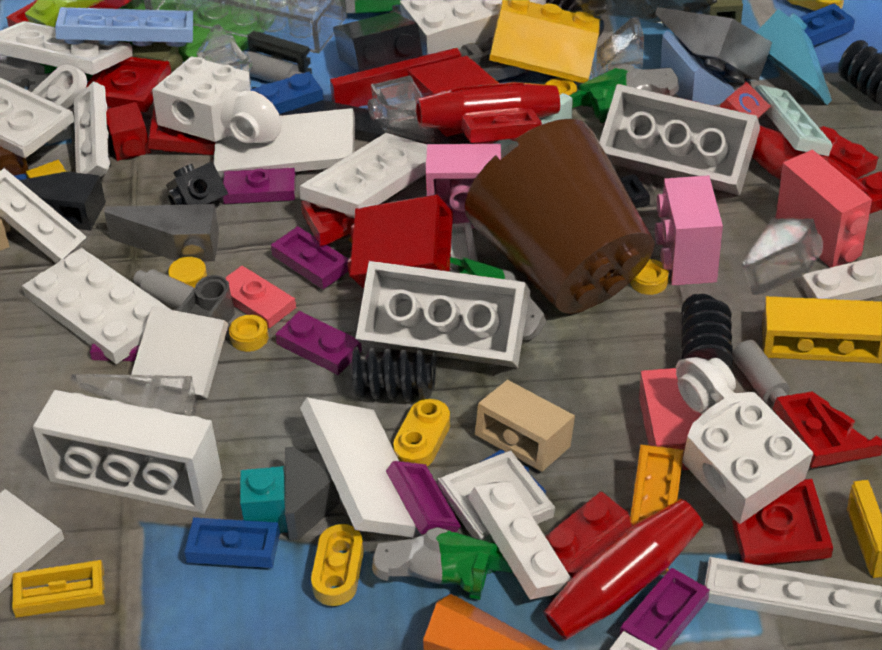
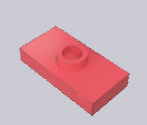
(258, 296)

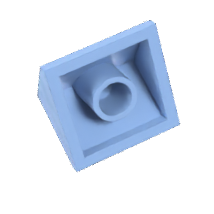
(694, 79)

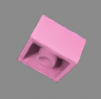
(453, 170)
(689, 230)

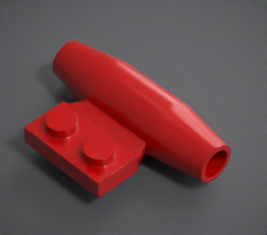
(489, 110)
(845, 156)
(613, 558)

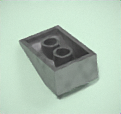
(720, 42)

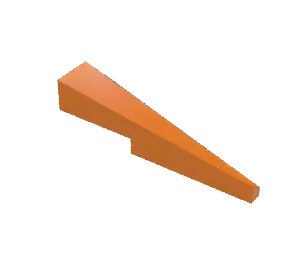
(465, 627)

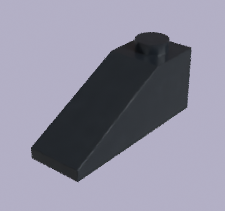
(72, 195)

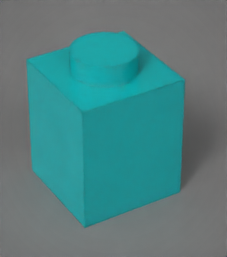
(263, 495)

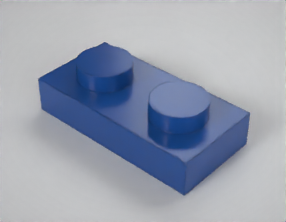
(827, 23)
(292, 92)
(232, 542)

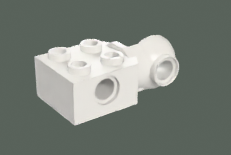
(214, 103)
(738, 441)

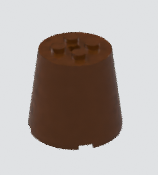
(561, 216)

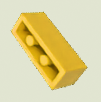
(822, 329)

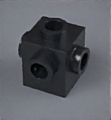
(195, 185)

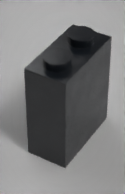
(377, 41)

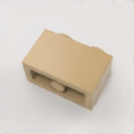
(524, 424)

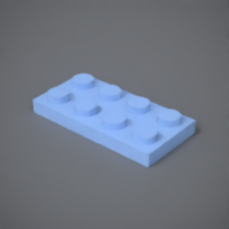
(117, 25)

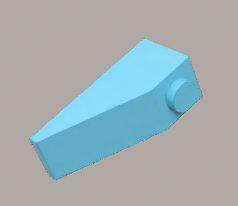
(795, 52)

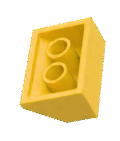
(545, 39)

